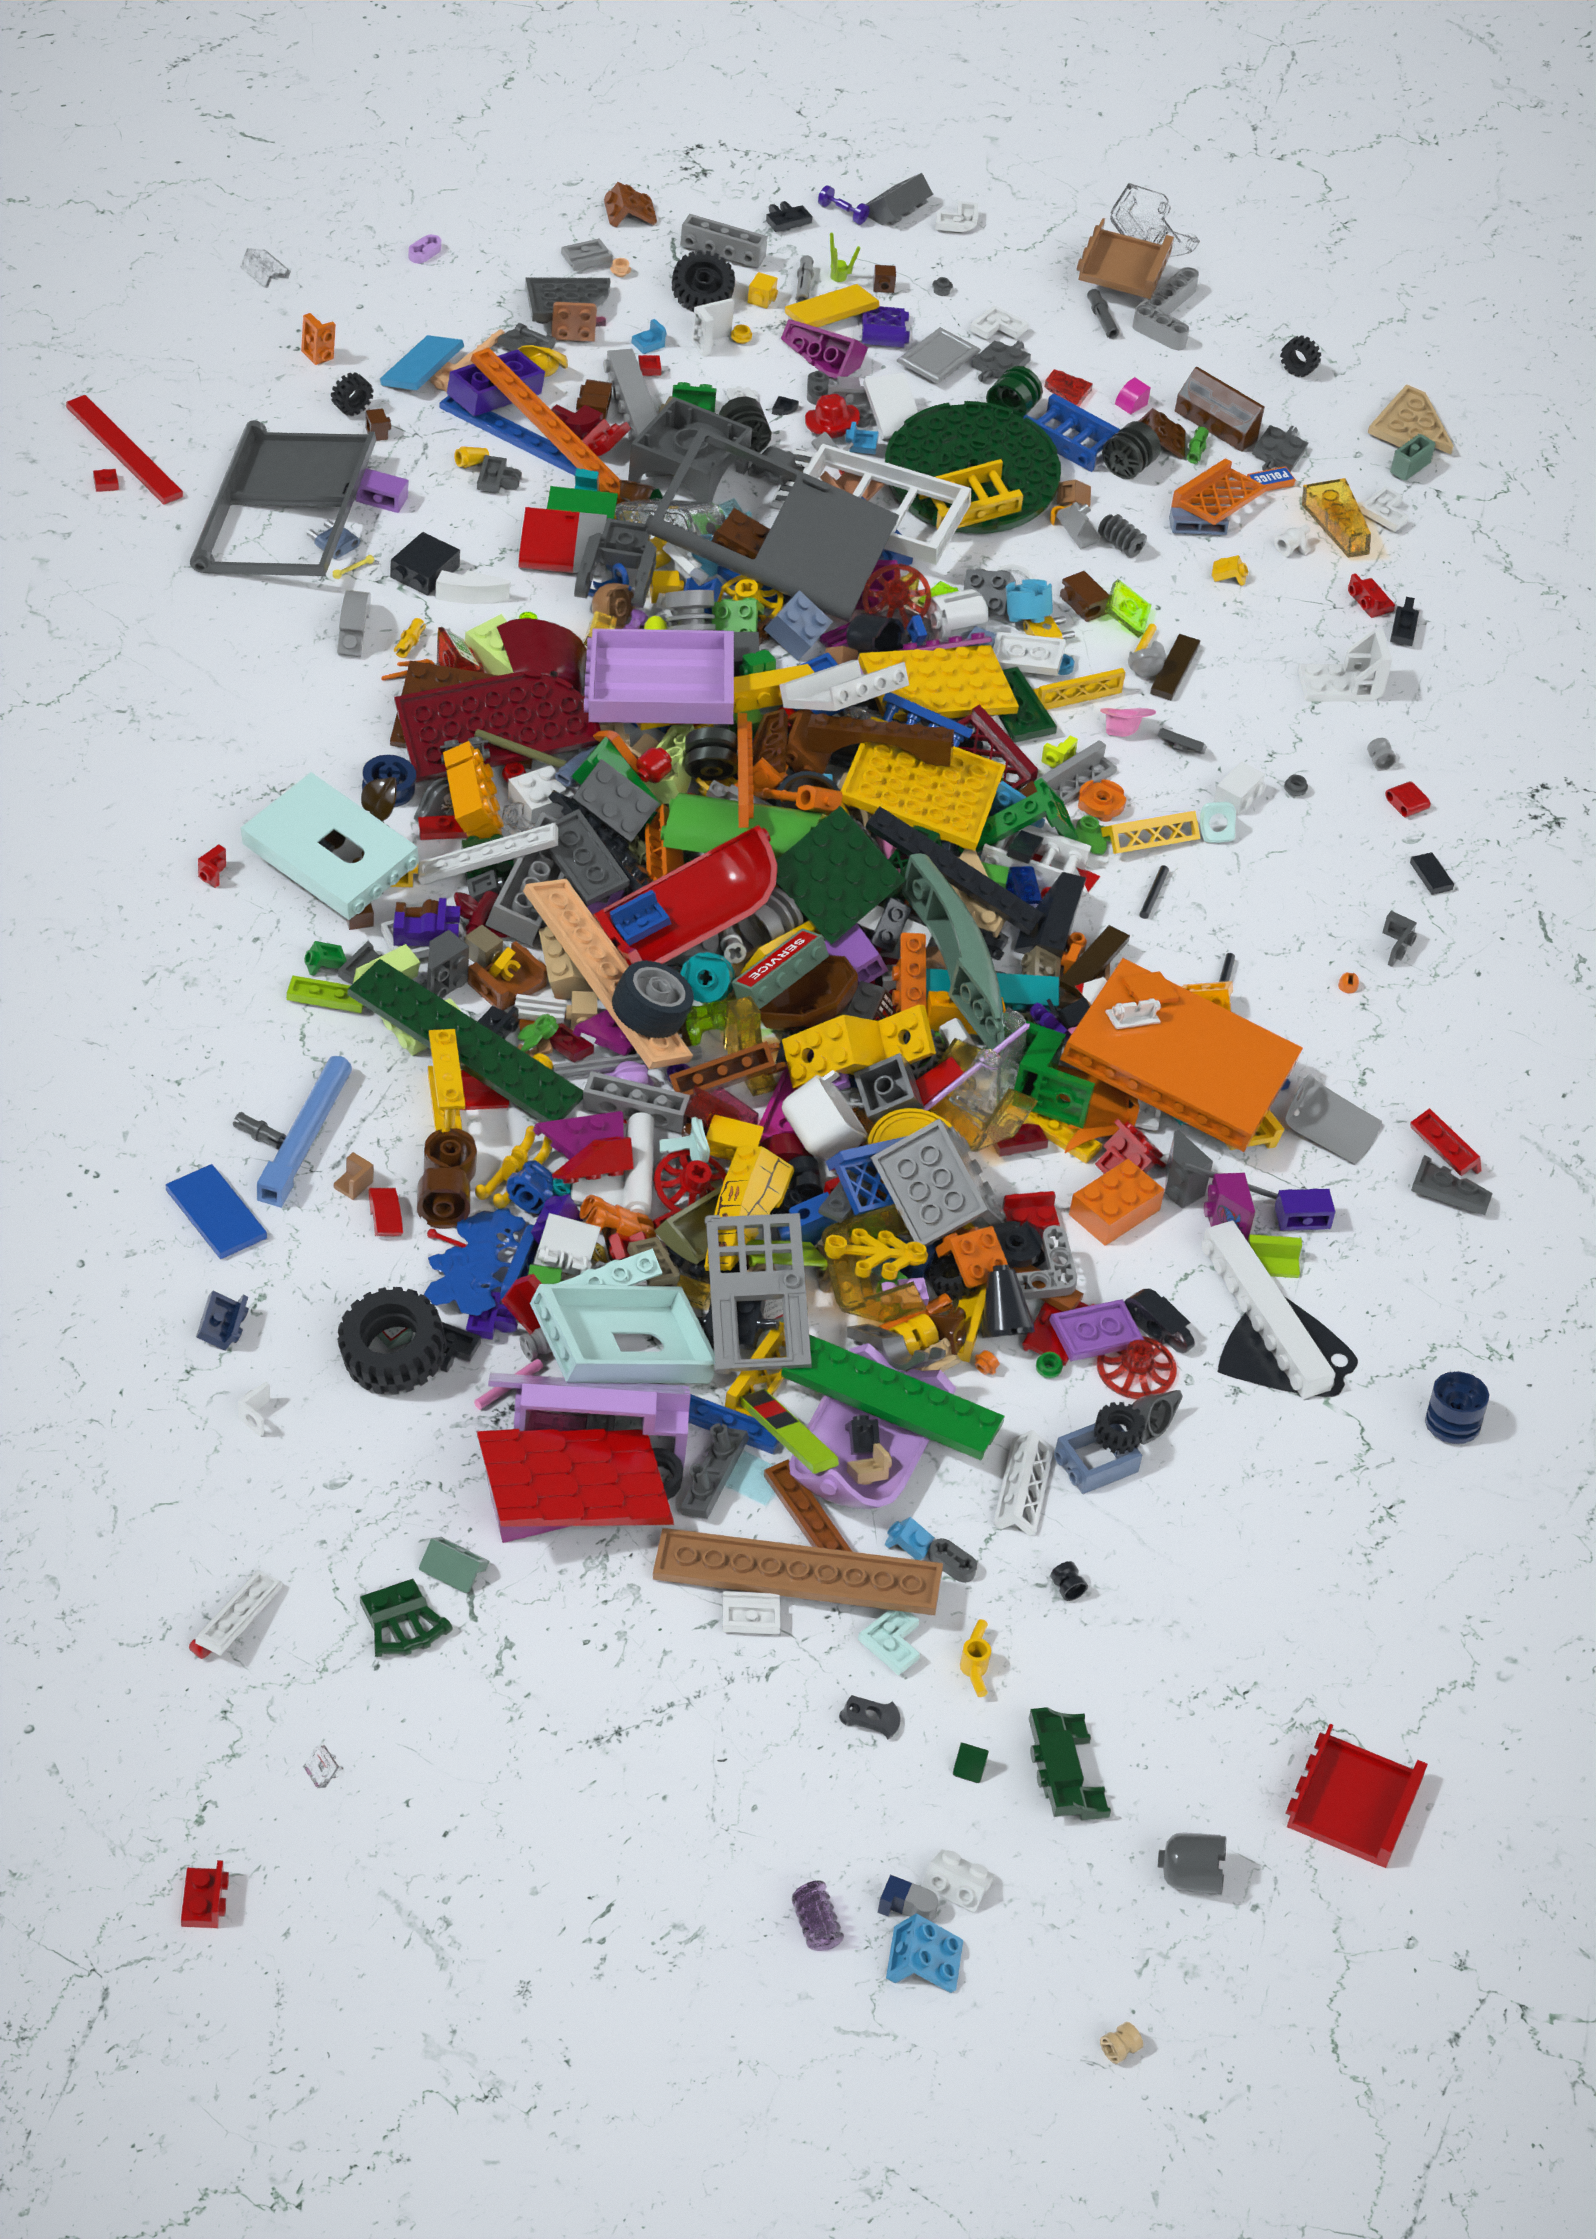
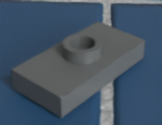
(1182, 742)

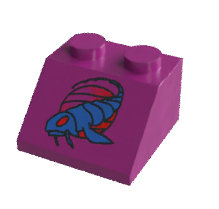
(1230, 1200)

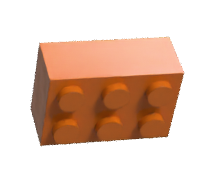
(1116, 1202)

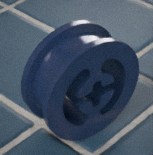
(392, 766)

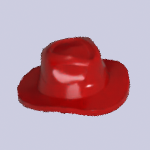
(831, 416)

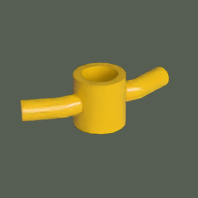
(976, 1658)

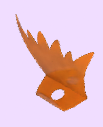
(1105, 1107)

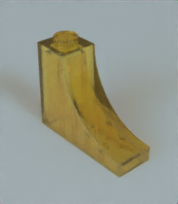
(743, 1031)

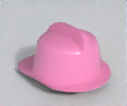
(1124, 721)

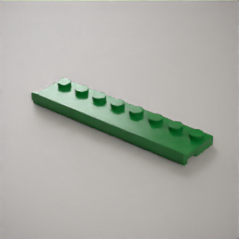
(898, 1398)

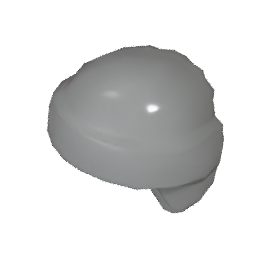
(1148, 661)

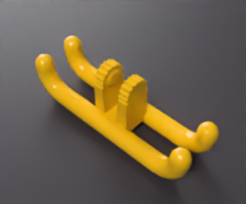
(513, 1164)

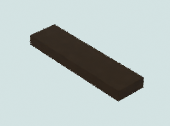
(1175, 667)
(1094, 959)

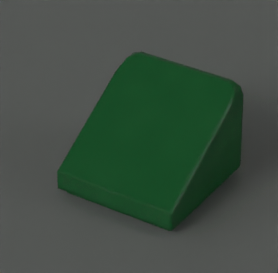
(970, 1763)

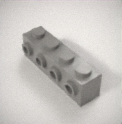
(726, 240)

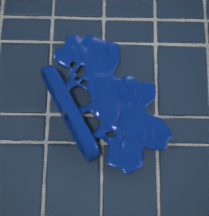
(477, 1262)

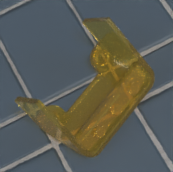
(1004, 1120)
(856, 1293)

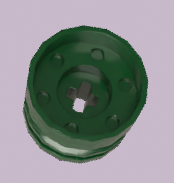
(1017, 390)

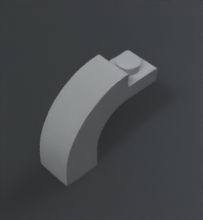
(352, 622)

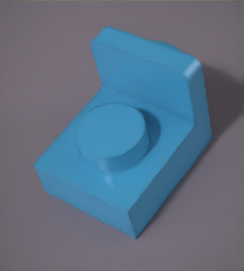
(651, 339)

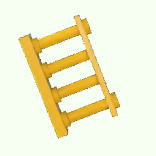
(986, 507)
(445, 1080)

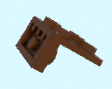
(1169, 433)

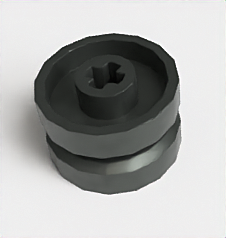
(711, 753)

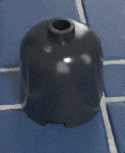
(874, 633)

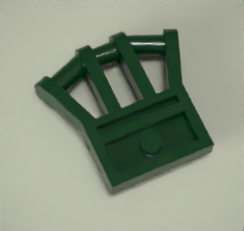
(398, 1604)

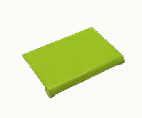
(811, 1255)

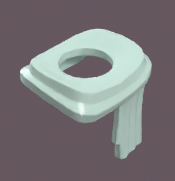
(1211, 809)
(695, 1142)

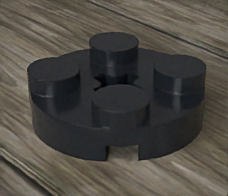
(1028, 1238)

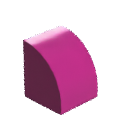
(1133, 396)

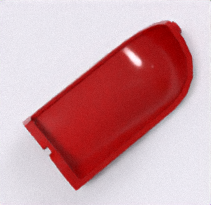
(702, 897)

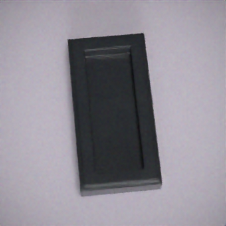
(1024, 846)
(1432, 873)

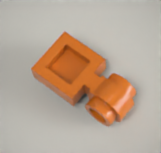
(1075, 947)

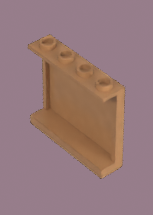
(1123, 262)

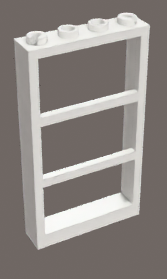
(905, 479)

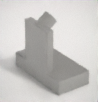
(851, 391)
(1078, 525)

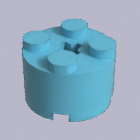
(1029, 600)

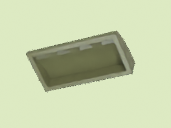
(687, 1229)

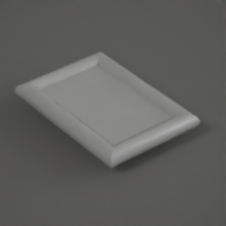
(938, 355)

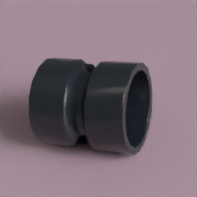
(806, 1176)

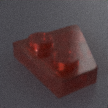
(1068, 386)

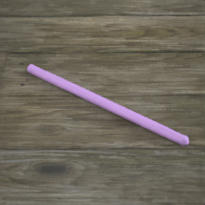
(953, 1085)

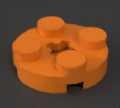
(1091, 803)

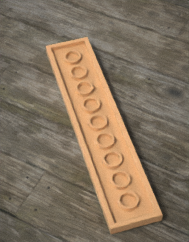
(597, 962)

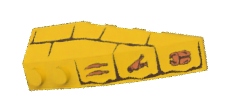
(751, 1187)

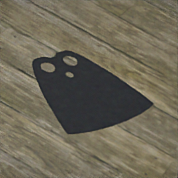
(1250, 1360)

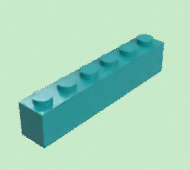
(1018, 990)

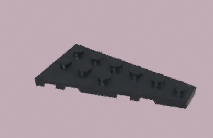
(614, 843)

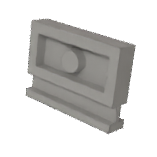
(586, 254)

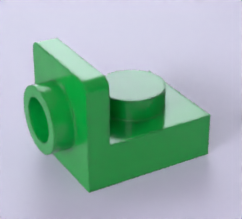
(324, 955)

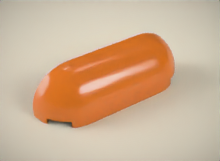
(660, 859)

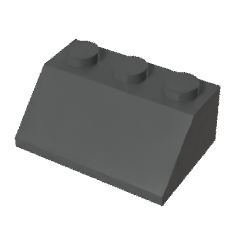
(900, 200)

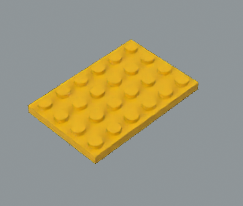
(947, 680)

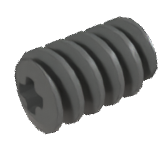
(1122, 534)

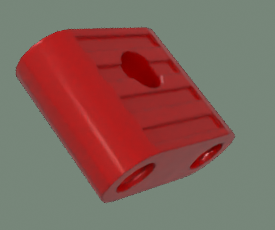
(1407, 799)

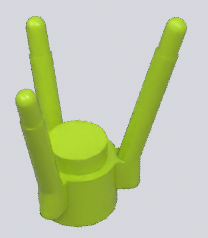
(839, 268)

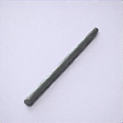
(1208, 1173)

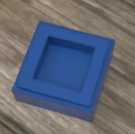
(917, 630)

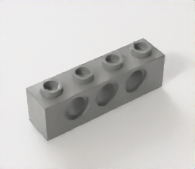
(614, 1094)

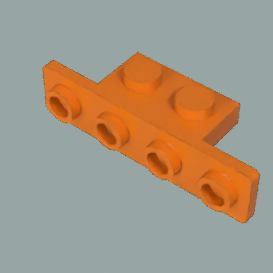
(910, 972)

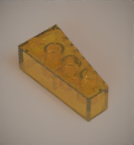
(1339, 515)

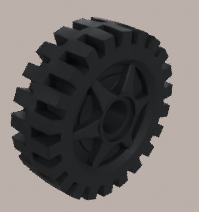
(692, 270)

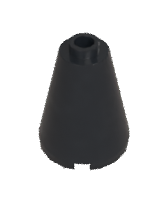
(1005, 1305)

